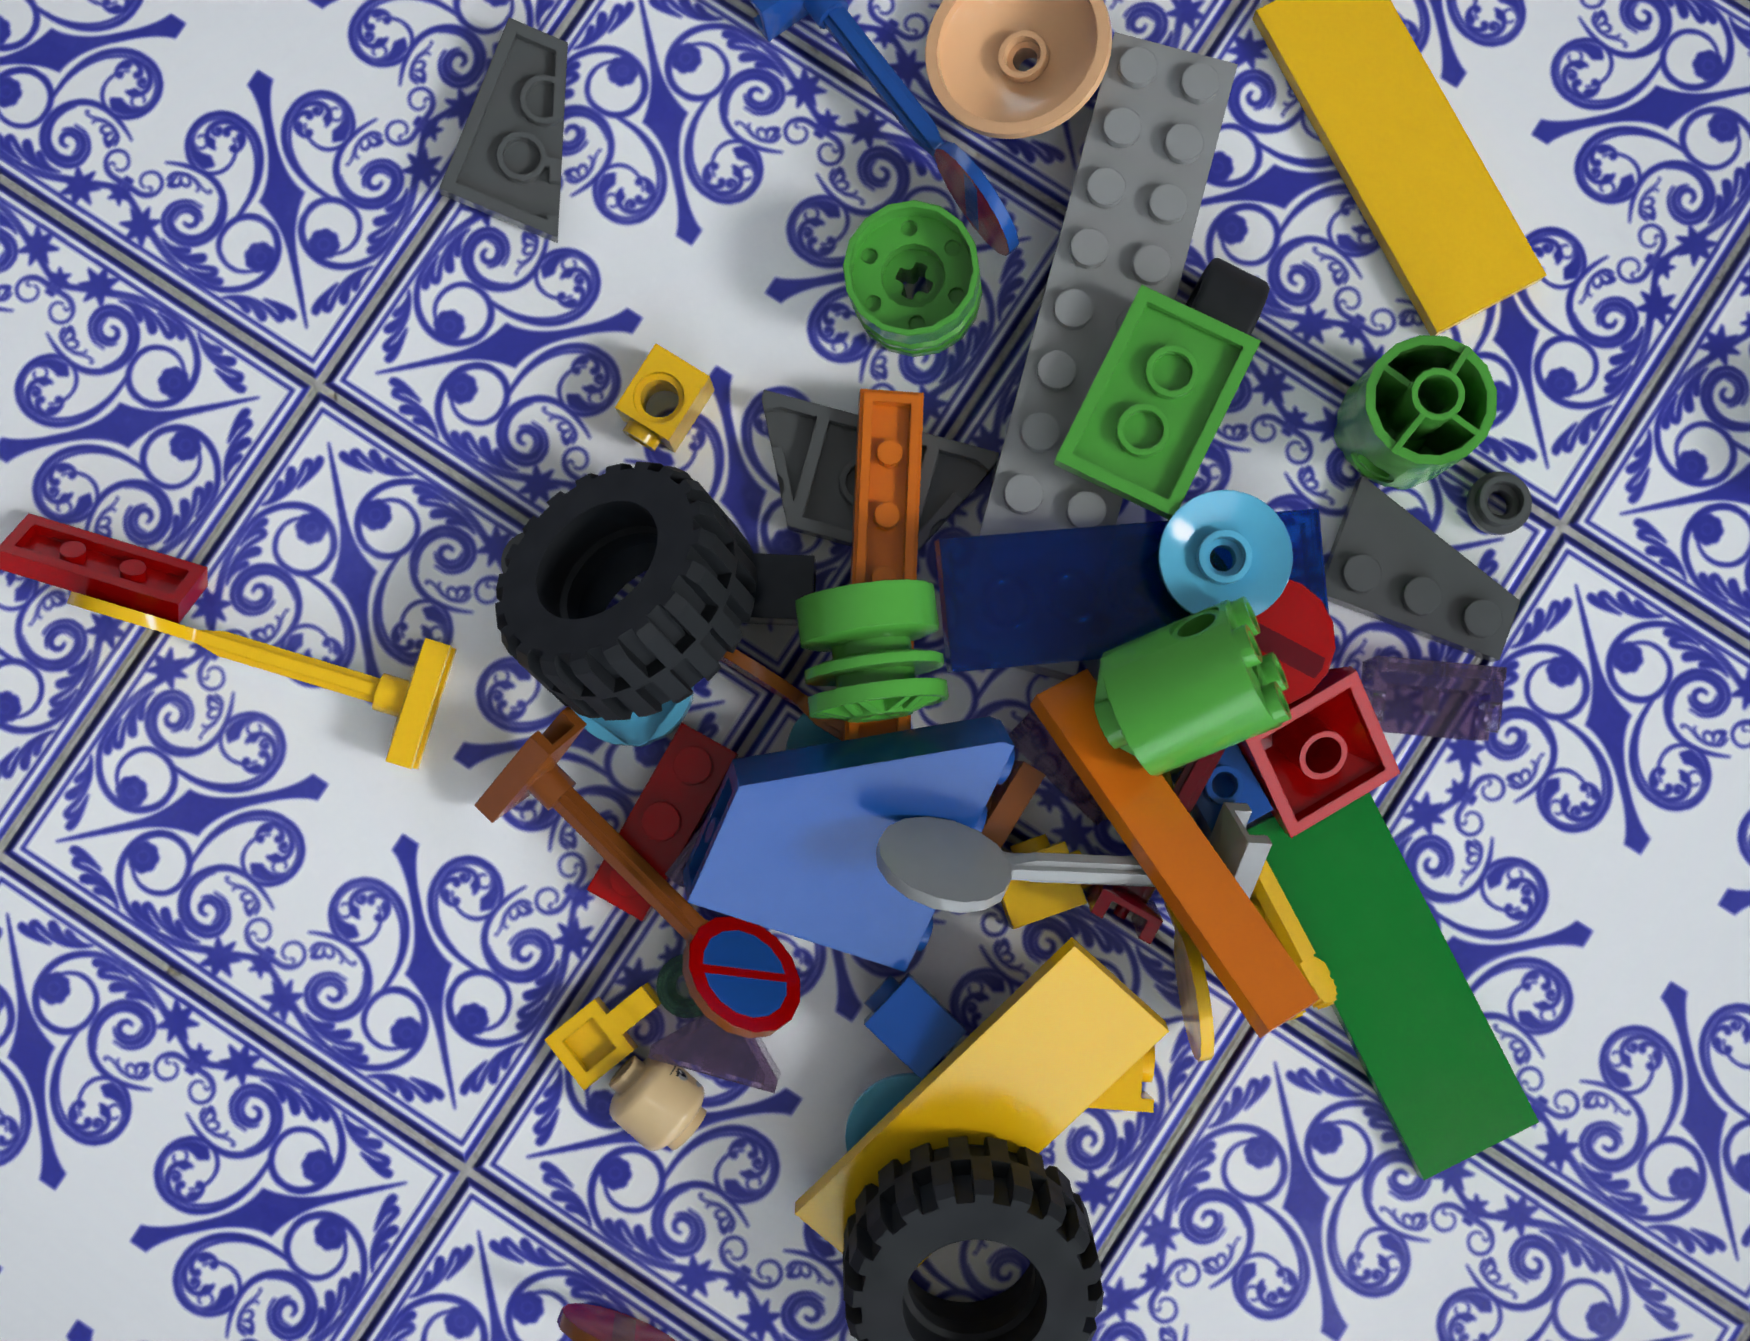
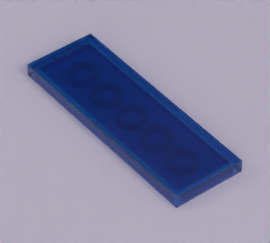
(1074, 590)

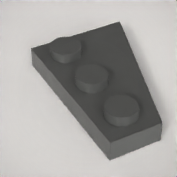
(514, 134)
(1413, 579)

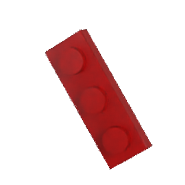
(103, 568)
(667, 813)

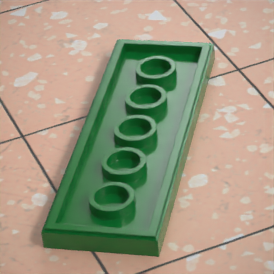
(1398, 988)

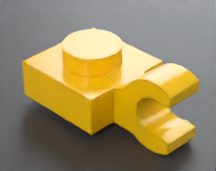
(598, 1037)

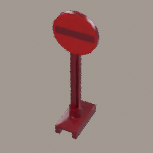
(1304, 643)

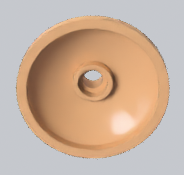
(977, 55)

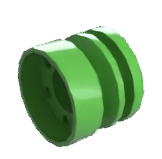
(898, 248)
(871, 649)

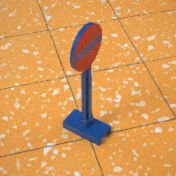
(961, 175)

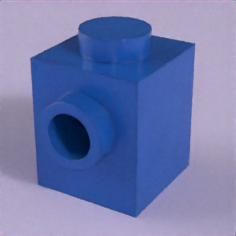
(1229, 782)
(912, 1023)

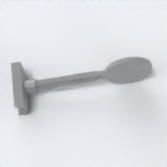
(966, 872)

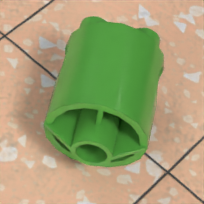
(1416, 412)
(1190, 688)

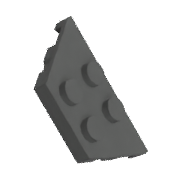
(817, 464)

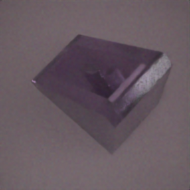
(714, 1052)

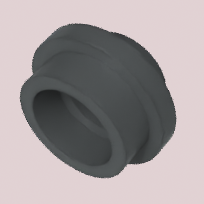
(1514, 493)

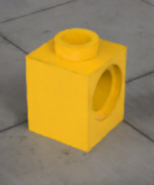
(663, 373)

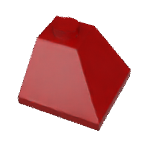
(1323, 754)

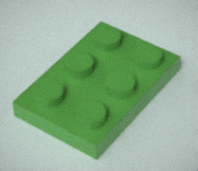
(1156, 402)

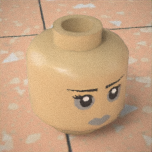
(656, 1103)

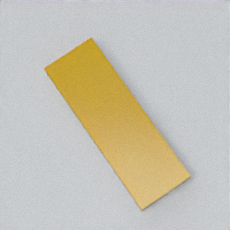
(1401, 155)
(1010, 1080)

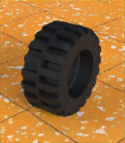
(659, 634)
(961, 1197)

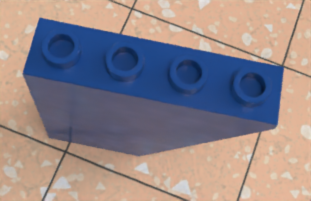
(802, 829)

